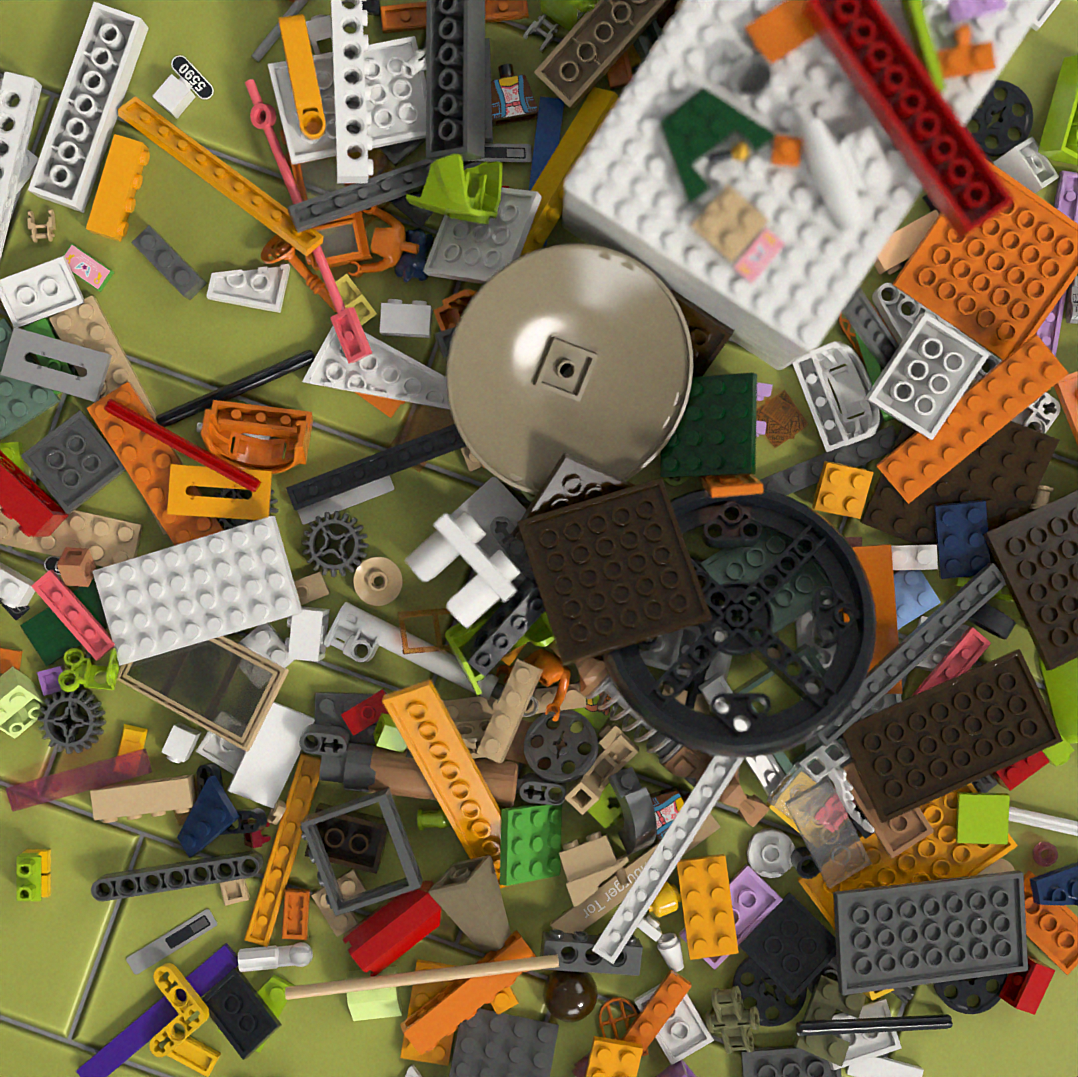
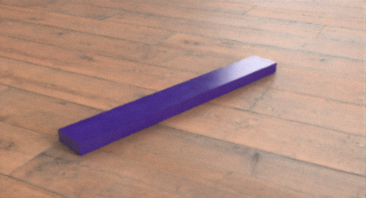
(157, 1016)

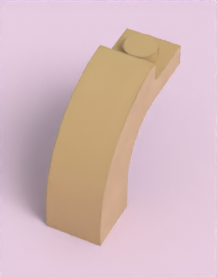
(588, 788)

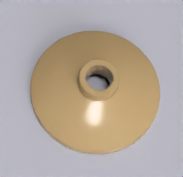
(365, 581)

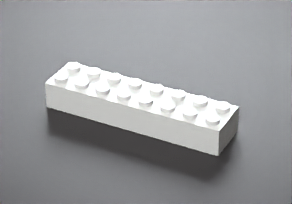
(88, 107)

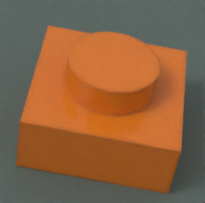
(786, 151)

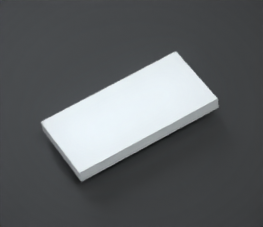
(271, 757)

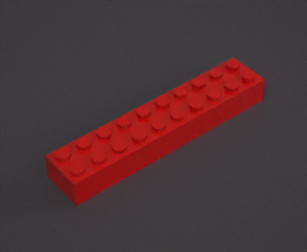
(911, 110)

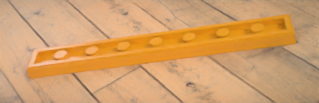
(284, 851)

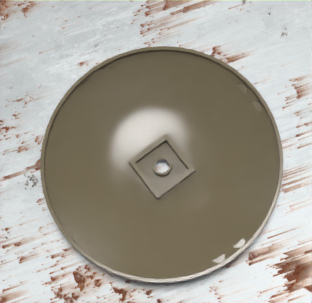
(624, 352)

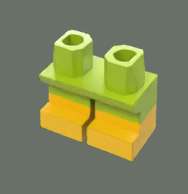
(30, 882)

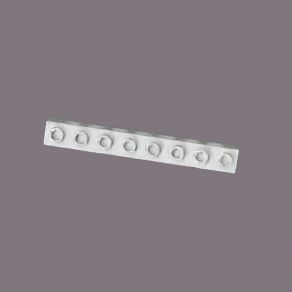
(16, 139)
(350, 169)

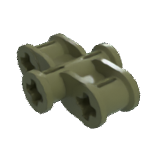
(732, 1019)

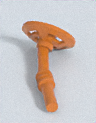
(287, 252)

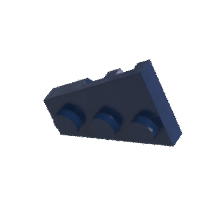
(208, 818)
(1056, 886)

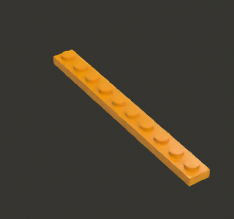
(218, 174)

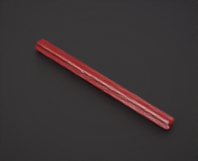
(182, 445)

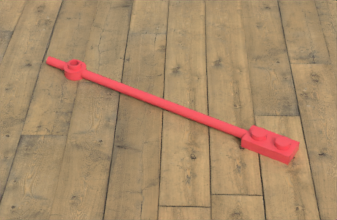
(346, 320)

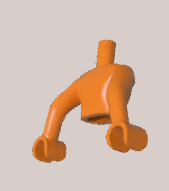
(387, 243)
(552, 672)

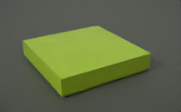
(982, 818)

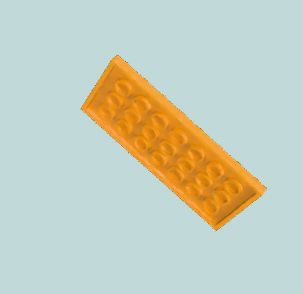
(929, 859)

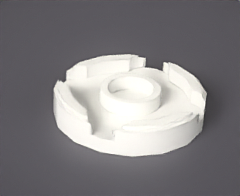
(770, 852)

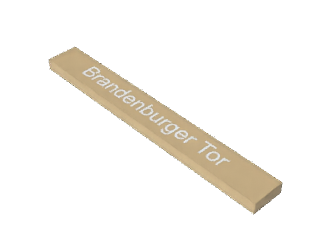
(611, 893)

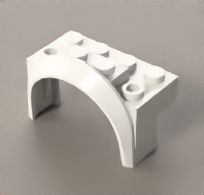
(850, 386)

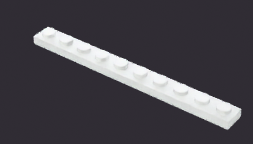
(666, 856)

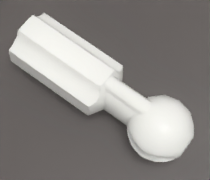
(273, 957)

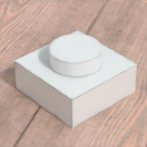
(650, 926)

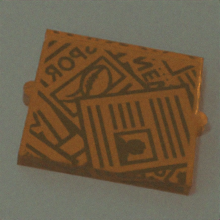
(781, 418)

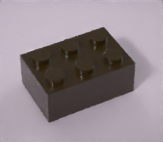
(353, 839)

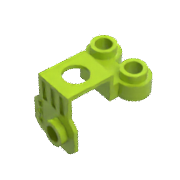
(84, 672)

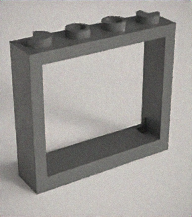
(326, 875)

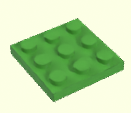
(530, 843)

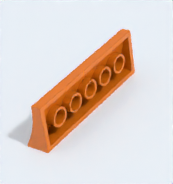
(879, 570)

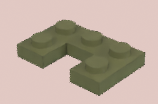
(822, 1006)

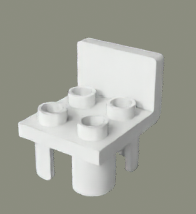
(469, 534)

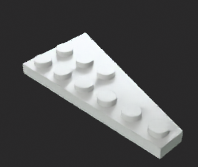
(380, 374)

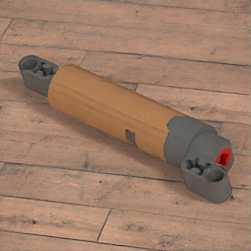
(377, 768)

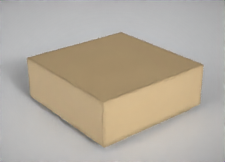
(234, 891)

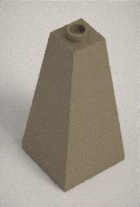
(474, 902)

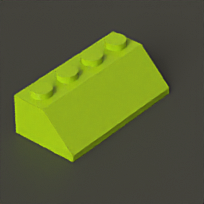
(1060, 132)

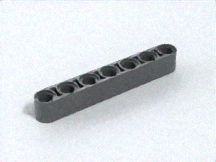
(167, 882)

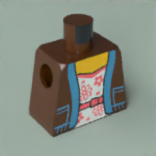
(511, 98)
(666, 807)

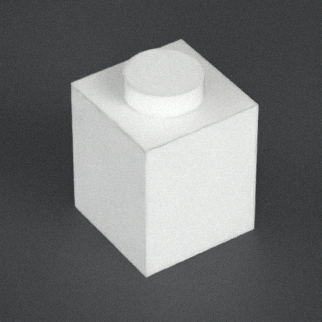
(174, 95)
(180, 743)

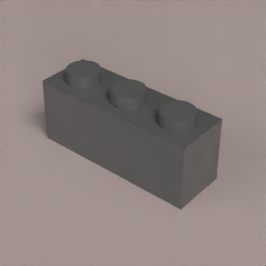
(169, 262)

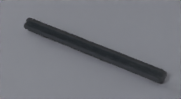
(236, 388)
(872, 1025)

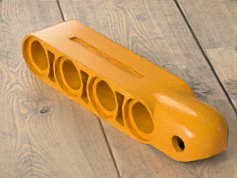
(302, 75)

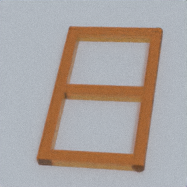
(417, 613)

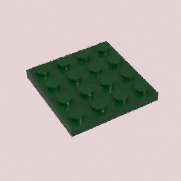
(715, 429)

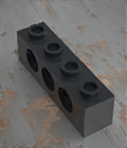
(504, 628)

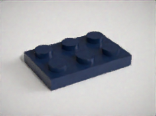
(960, 538)

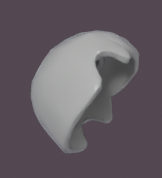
(751, 75)

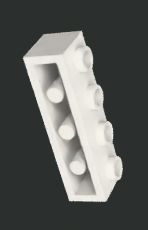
(14, 587)

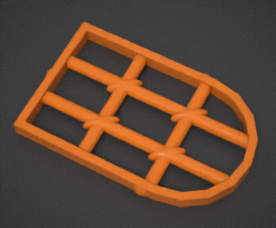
(612, 1021)

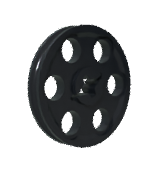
(1006, 119)
(966, 988)
(766, 1000)

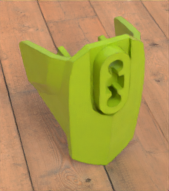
(461, 194)

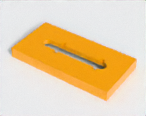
(247, 509)

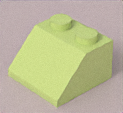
(375, 1002)

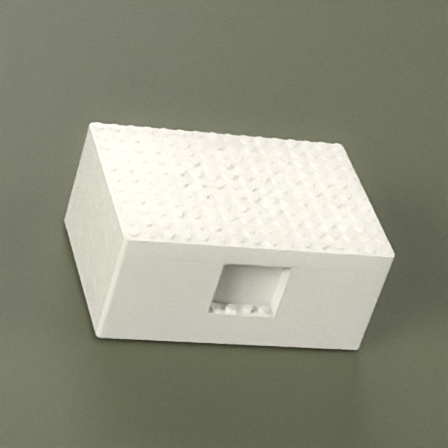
(632, 201)

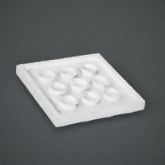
(479, 250)

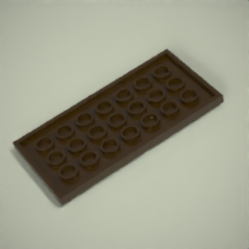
(950, 735)

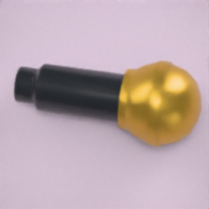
(739, 151)

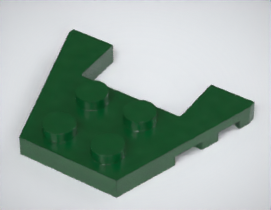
(700, 127)

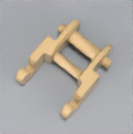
(50, 225)

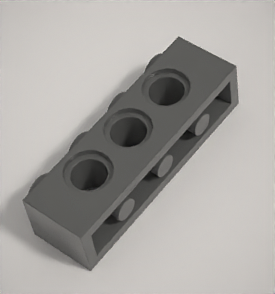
(577, 960)

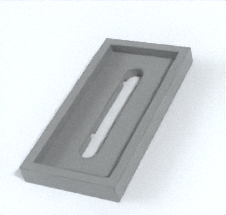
(26, 342)

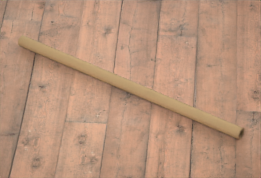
(421, 977)

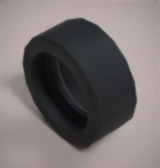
(993, 621)

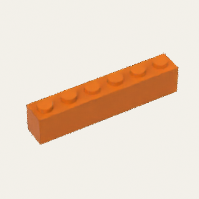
(462, 998)

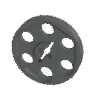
(567, 754)

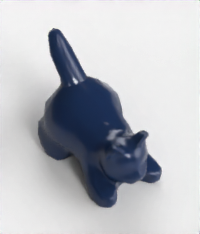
(413, 264)

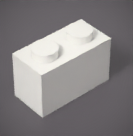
(406, 319)

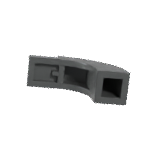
(638, 811)

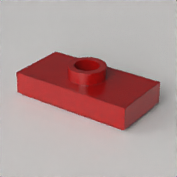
(365, 712)

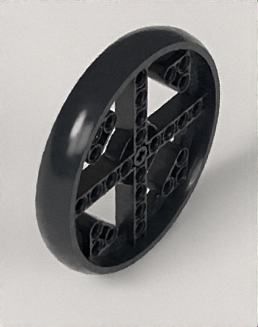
(855, 639)

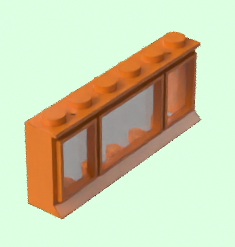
(343, 238)

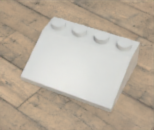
(926, 376)

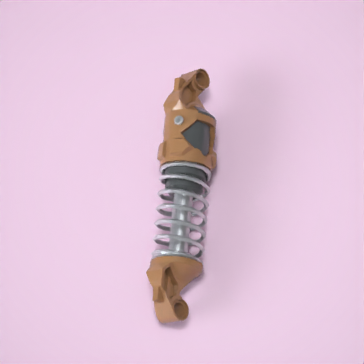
(672, 756)

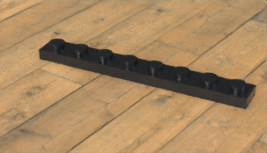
(375, 467)

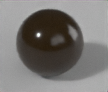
(570, 995)

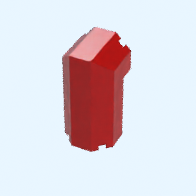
(393, 929)

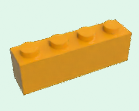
(118, 188)

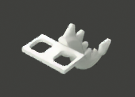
(839, 779)

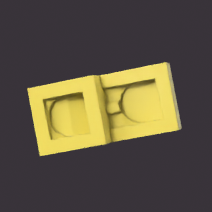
(354, 298)

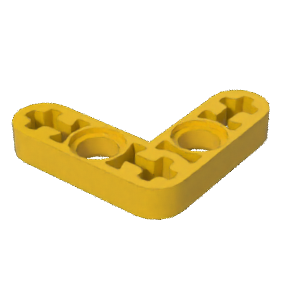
(184, 1008)

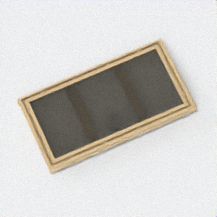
(211, 685)

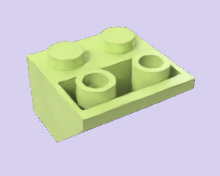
(18, 702)

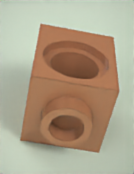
(76, 566)

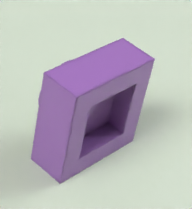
(49, 680)

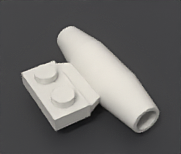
(844, 168)

